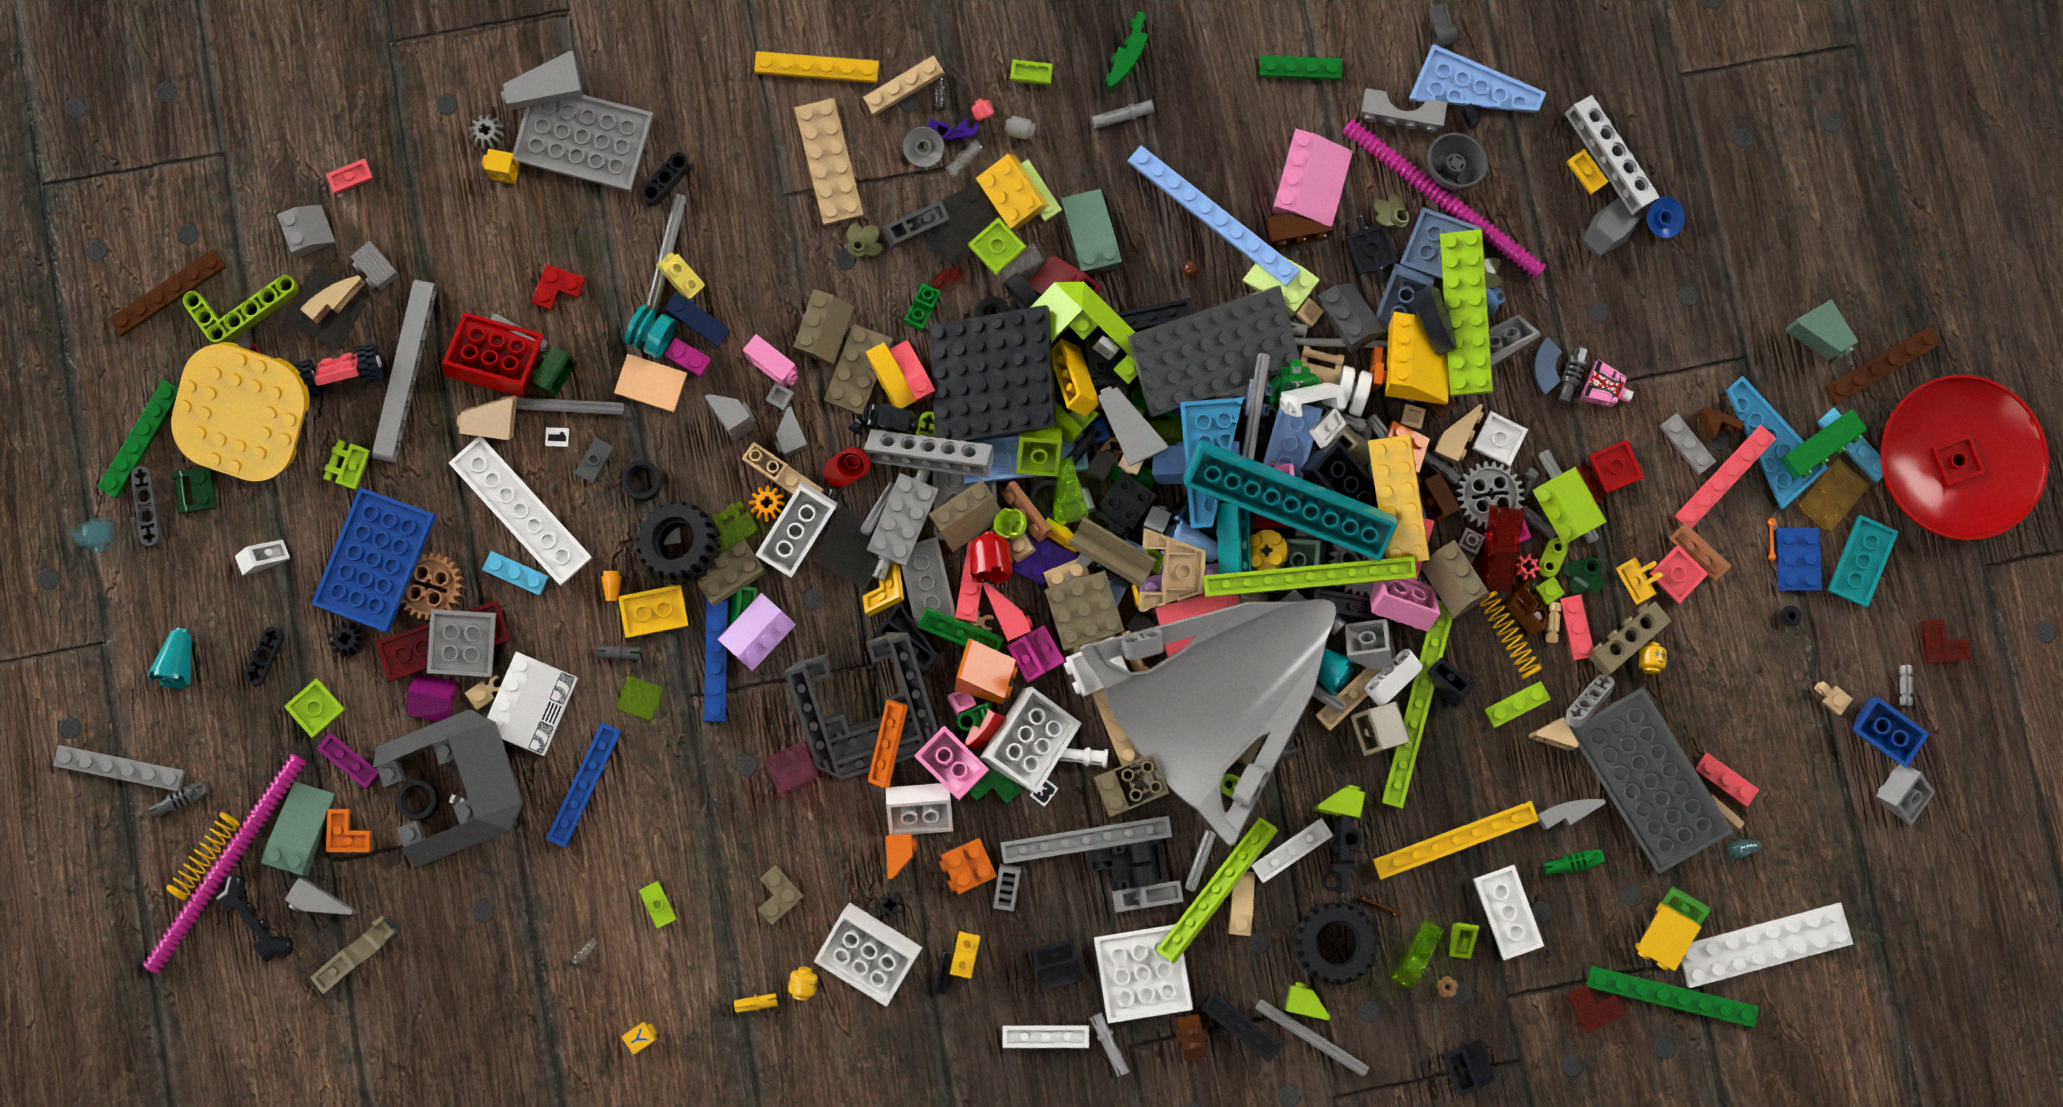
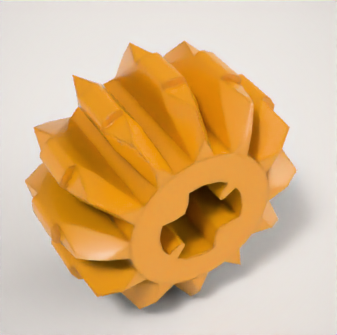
(772, 508)

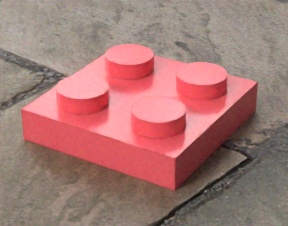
(1680, 574)

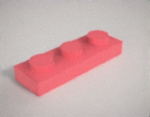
(1576, 627)
(1726, 779)

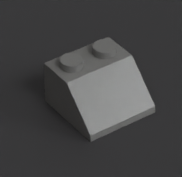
(306, 229)
(1369, 643)
(1905, 793)

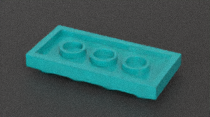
(1862, 561)

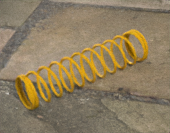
(1534, 670)
(178, 893)

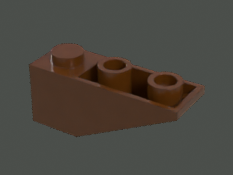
(1290, 228)

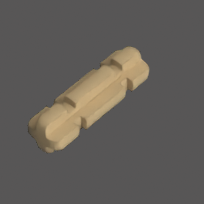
(1553, 622)

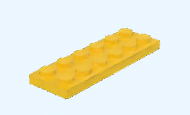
(1400, 495)

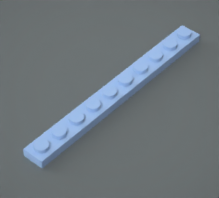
(1213, 216)

